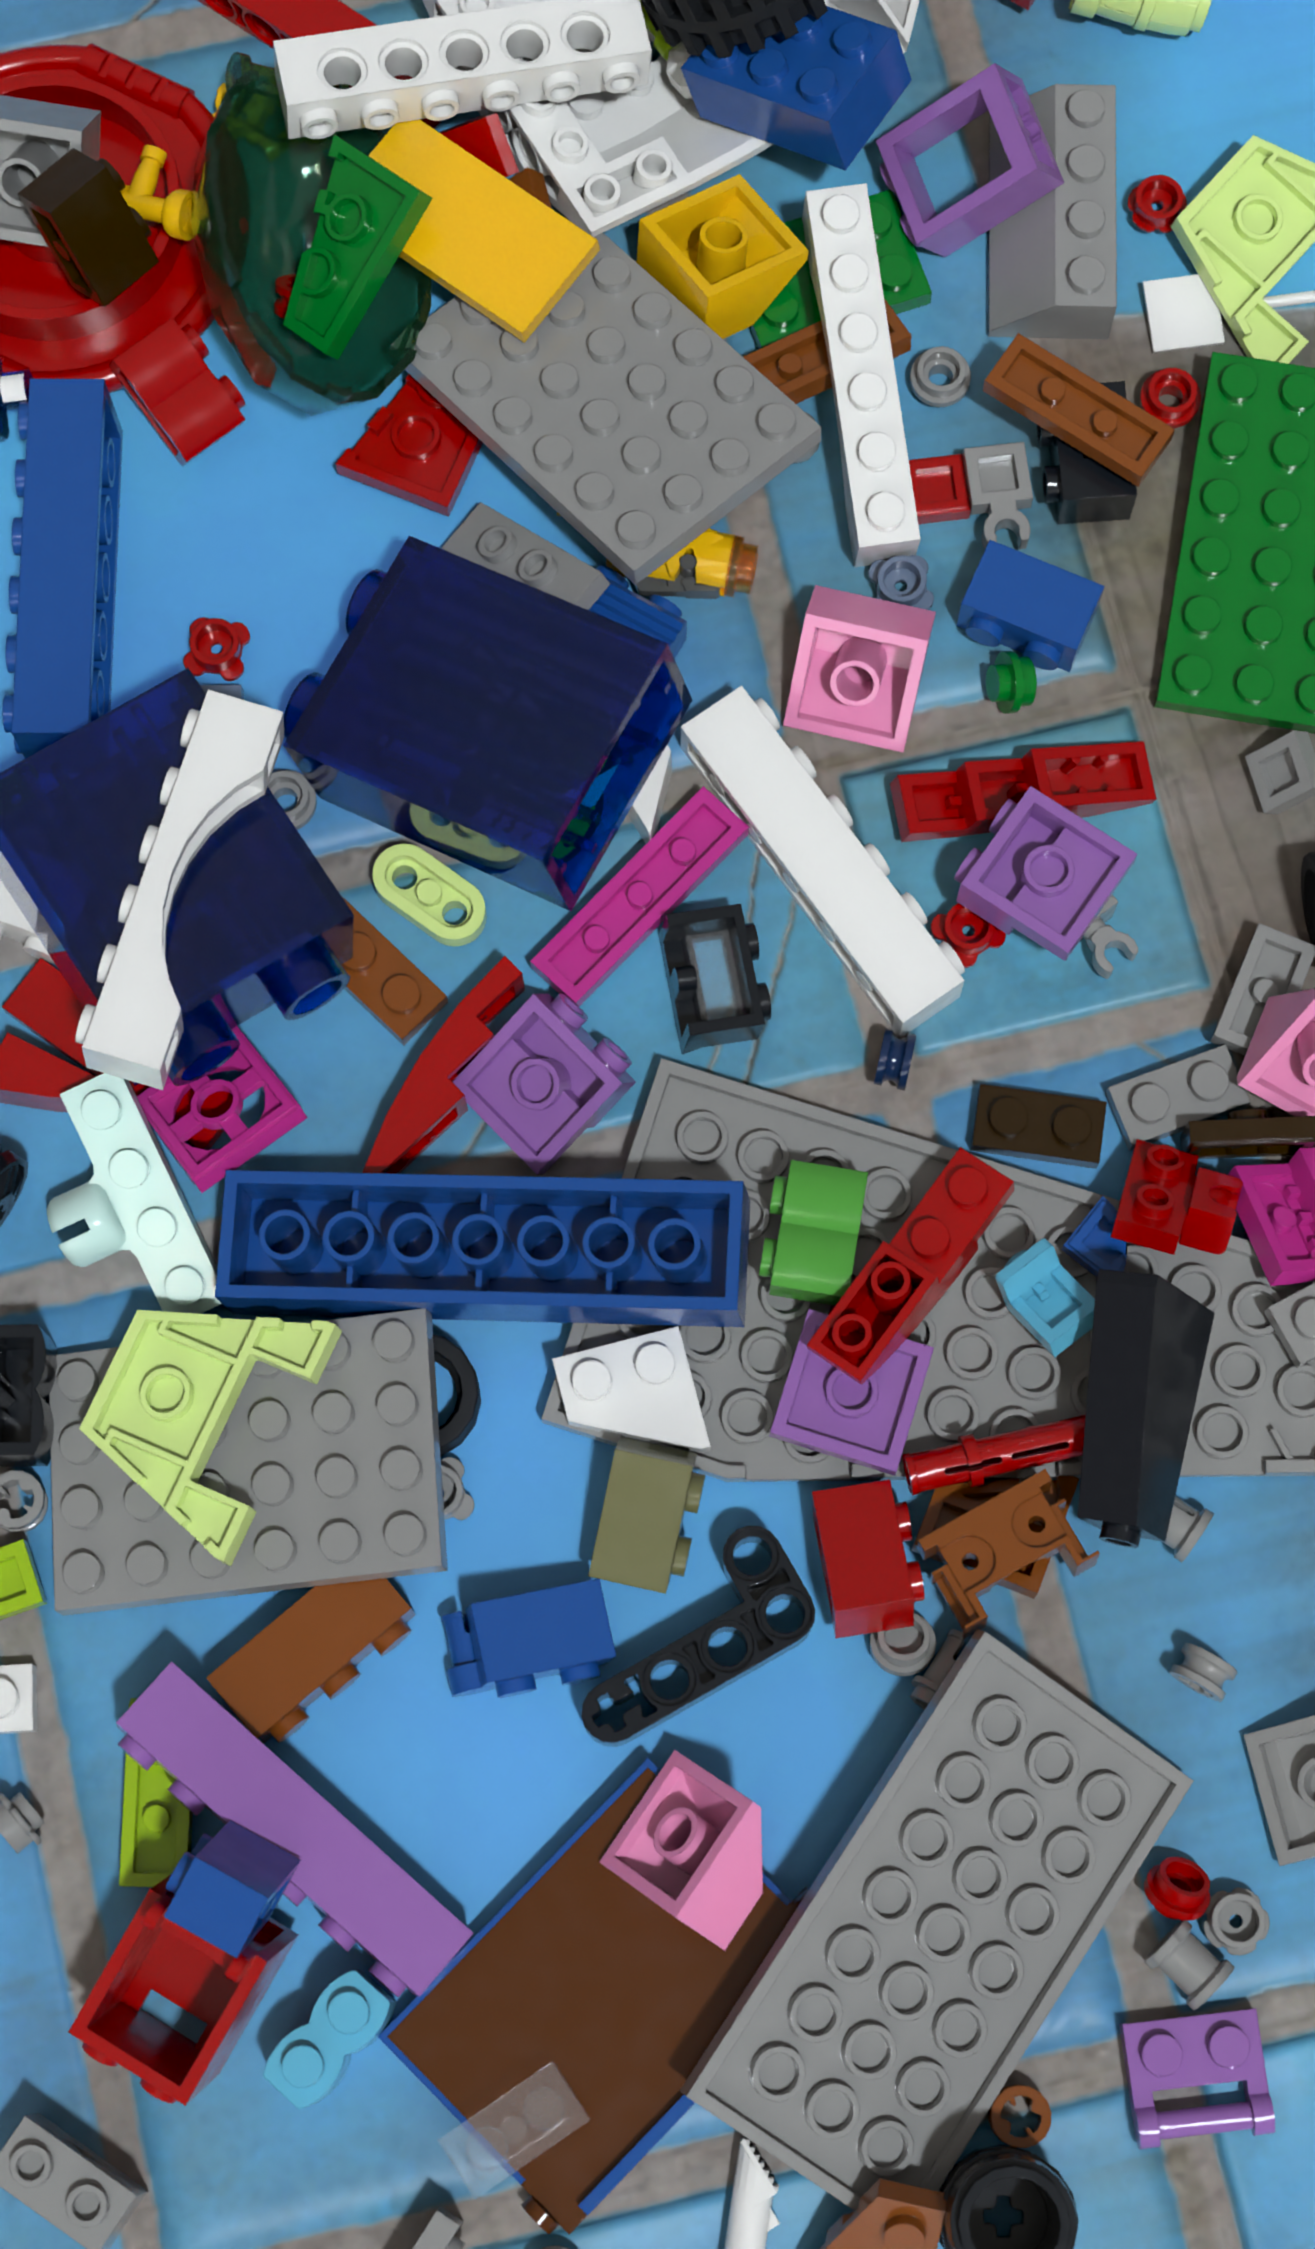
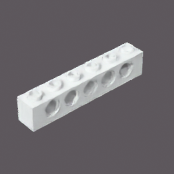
(476, 39)

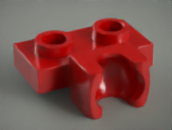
(1170, 1204)

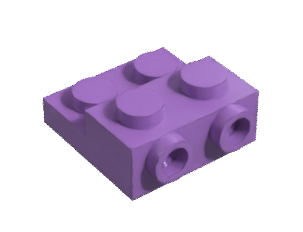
(1043, 873)
(545, 1079)

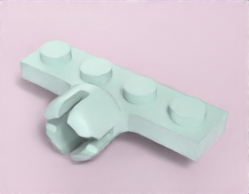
(132, 1199)

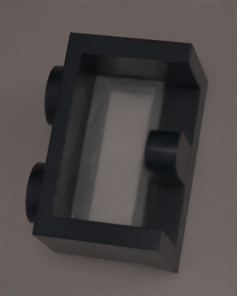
(713, 977)

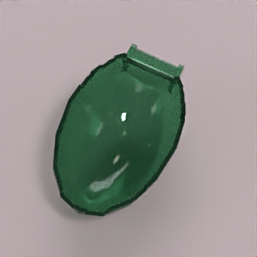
(251, 227)

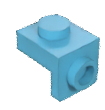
(1046, 1297)

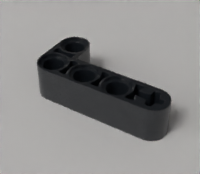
(692, 1652)

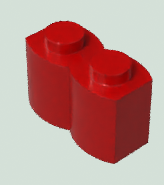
(178, 390)

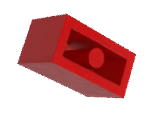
(865, 1559)

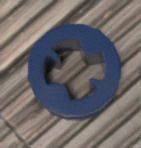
(895, 1059)

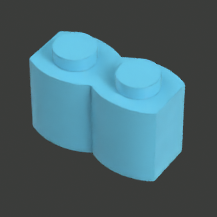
(317, 2055)

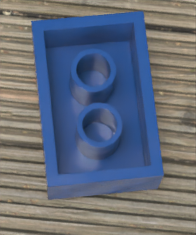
(805, 92)

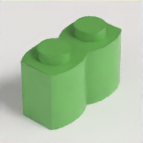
(816, 1232)

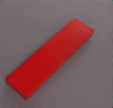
(53, 1012)

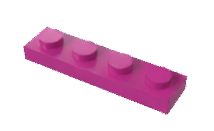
(640, 897)

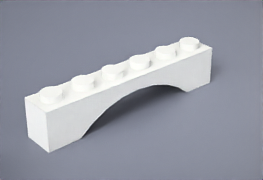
(862, 374)
(223, 770)

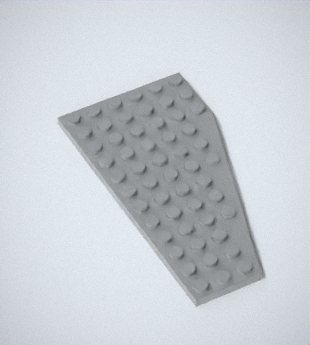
(985, 1366)

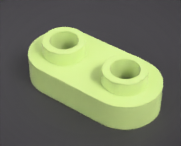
(431, 897)

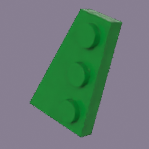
(356, 242)

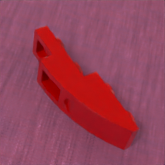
(912, 1270)

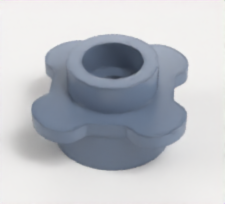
(906, 569)

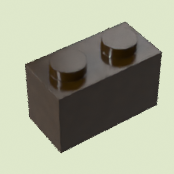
(90, 225)

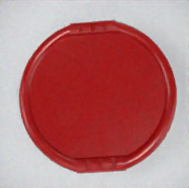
(42, 317)

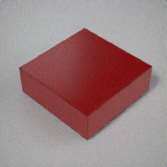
(940, 489)

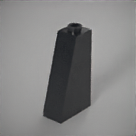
(1139, 1403)

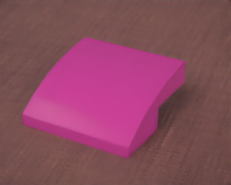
(1280, 1216)

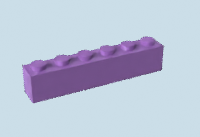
(340, 1869)

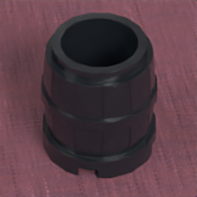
(1033, 2187)

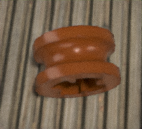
(1037, 2104)

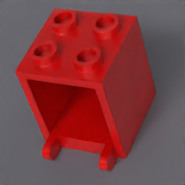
(191, 1975)

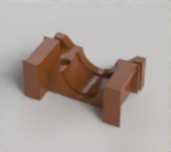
(1000, 1544)

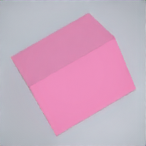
(1282, 1054)

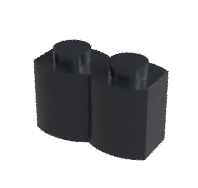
(26, 1381)

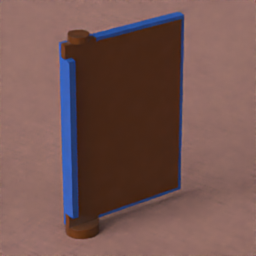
(601, 1987)

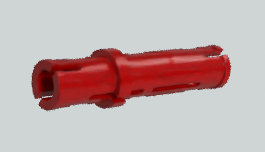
(993, 1455)

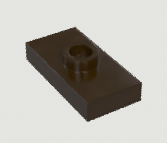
(1248, 1135)

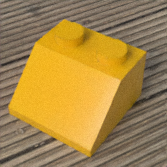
(721, 254)

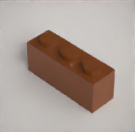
(310, 1653)

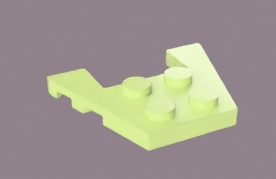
(1247, 236)
(173, 1397)

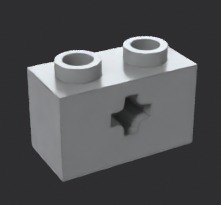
(68, 2183)

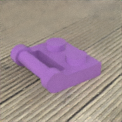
(1191, 2054)

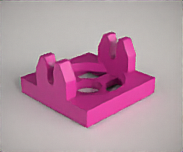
(209, 1166)

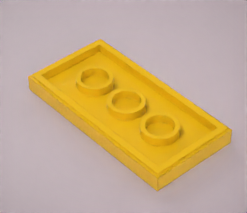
(484, 232)

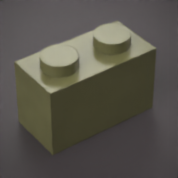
(644, 1515)

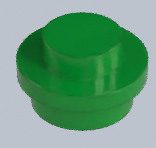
(1011, 682)

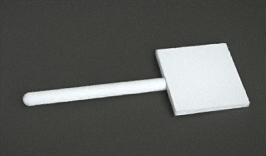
(1186, 317)

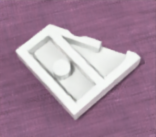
(635, 1390)

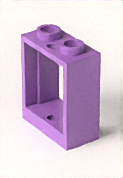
(1022, 137)

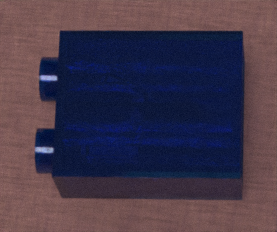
(486, 720)
(250, 914)

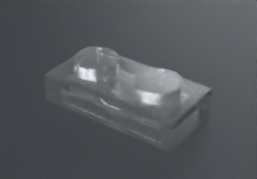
(514, 2129)

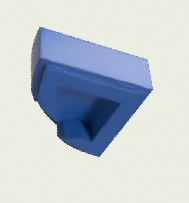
(1092, 1241)

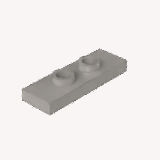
(524, 556)

